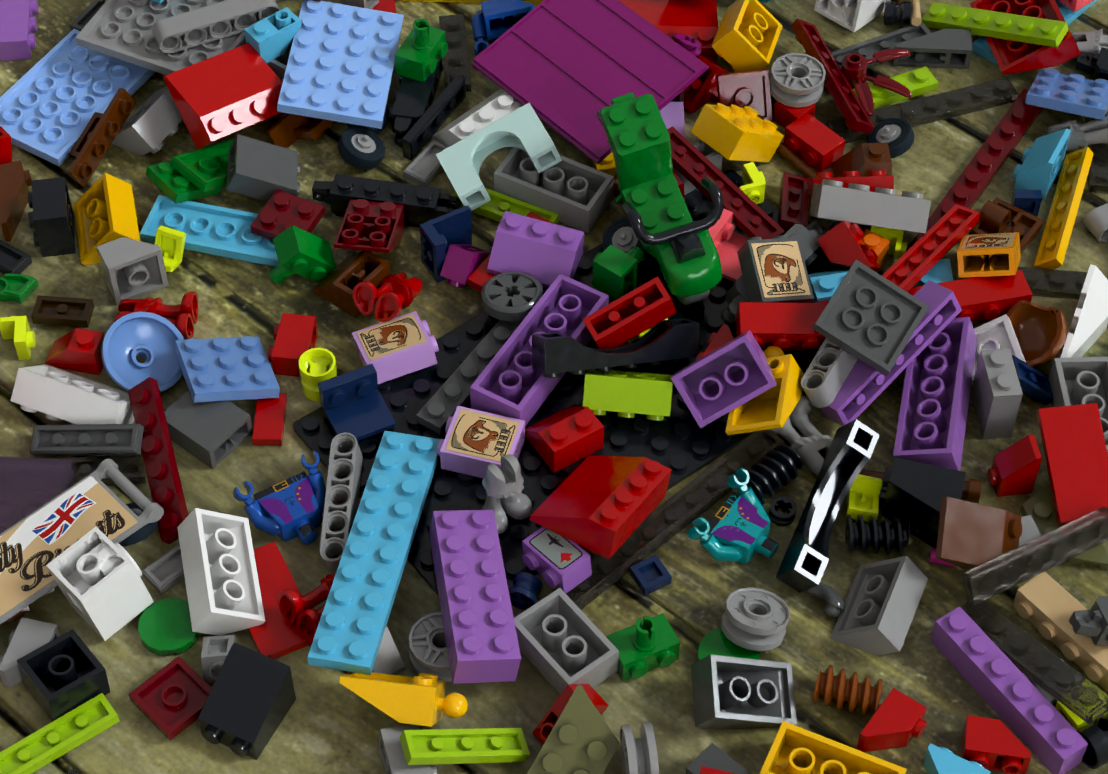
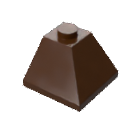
(863, 159)

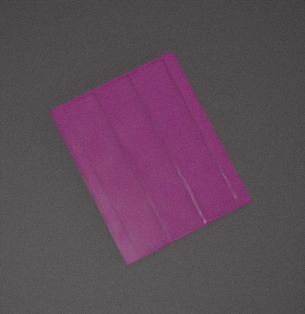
(579, 57)

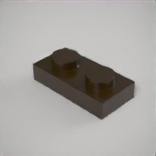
(62, 311)

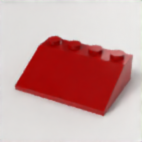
(685, 17)
(1022, 56)
(225, 94)
(604, 501)

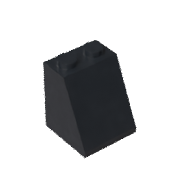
(916, 493)
(247, 701)

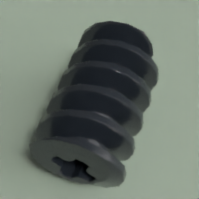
(774, 471)
(877, 534)

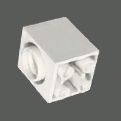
(850, 13)
(101, 582)

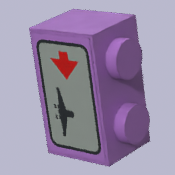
(556, 559)

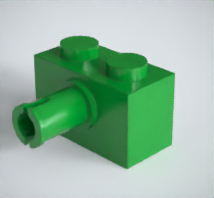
(420, 51)
(301, 254)
(616, 271)
(645, 646)

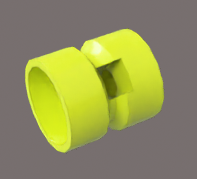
(314, 367)

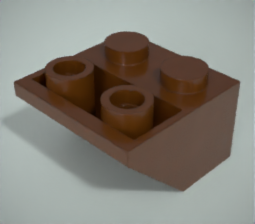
(355, 268)

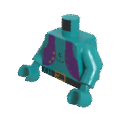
(738, 527)

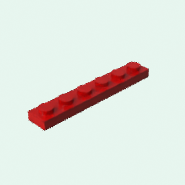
(932, 247)

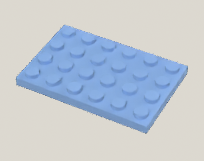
(341, 63)
(61, 94)

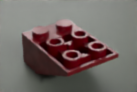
(371, 226)

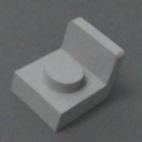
(214, 654)

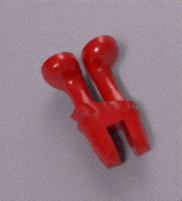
(387, 300)
(181, 315)
(300, 609)

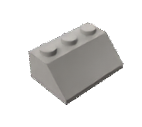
(150, 124)
(880, 606)

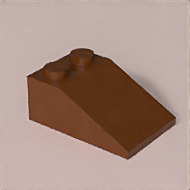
(975, 533)

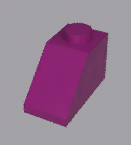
(461, 263)

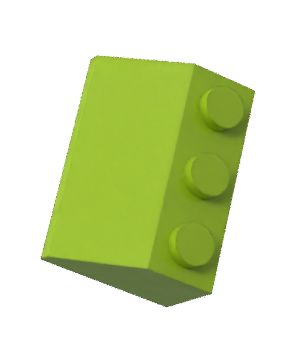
(628, 393)

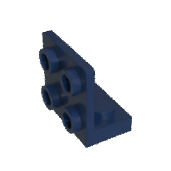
(439, 234)
(355, 403)

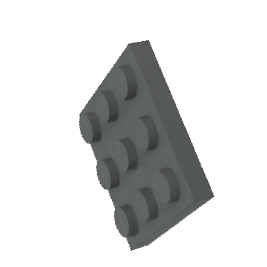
(870, 317)

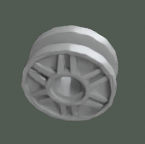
(797, 80)
(755, 619)
(424, 650)
(639, 754)

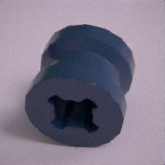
(525, 590)

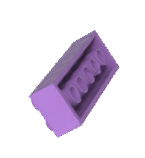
(508, 382)
(938, 398)
(474, 597)

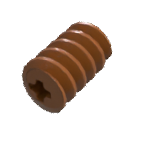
(848, 691)

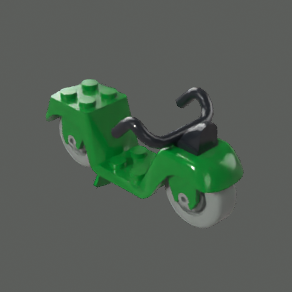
(655, 201)

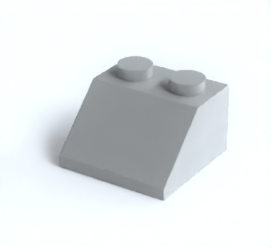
(132, 268)

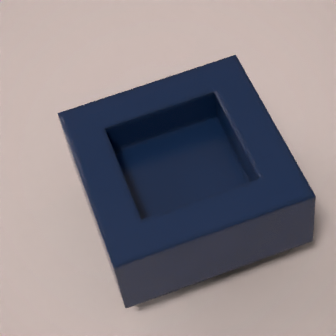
(1027, 200)
(650, 575)

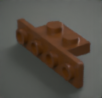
(296, 127)
(99, 136)

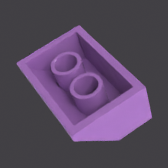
(535, 248)
(724, 379)

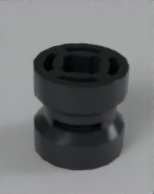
(891, 13)

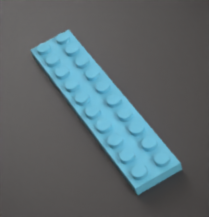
(375, 554)

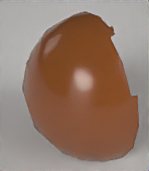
(1038, 331)

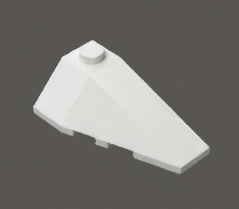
(1090, 315)

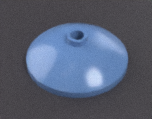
(144, 336)

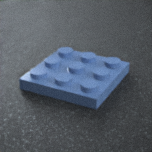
(1069, 93)
(226, 369)

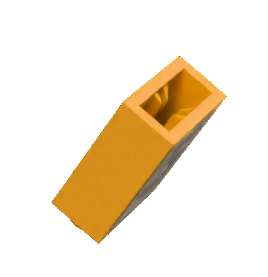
(989, 255)

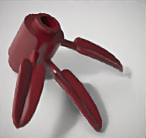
(855, 70)

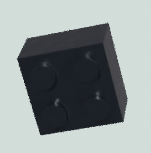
(52, 217)
(63, 675)

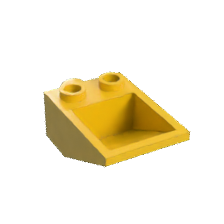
(775, 405)
(406, 698)

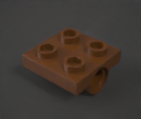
(1007, 218)

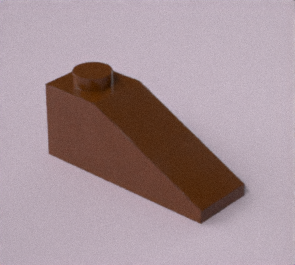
(13, 196)

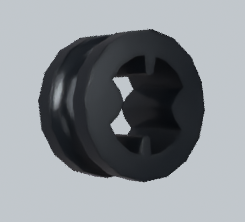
(778, 517)

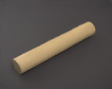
(915, 12)

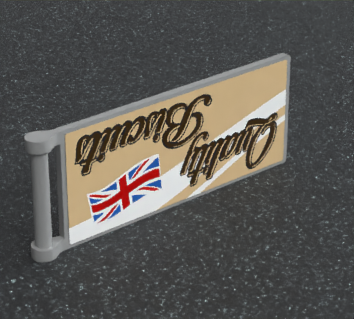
(58, 525)

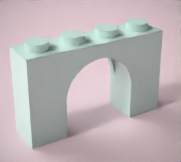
(516, 129)

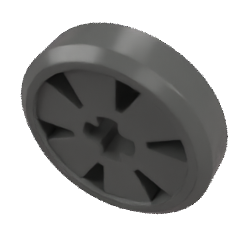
(498, 294)

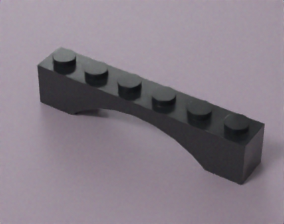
(667, 340)
(809, 545)

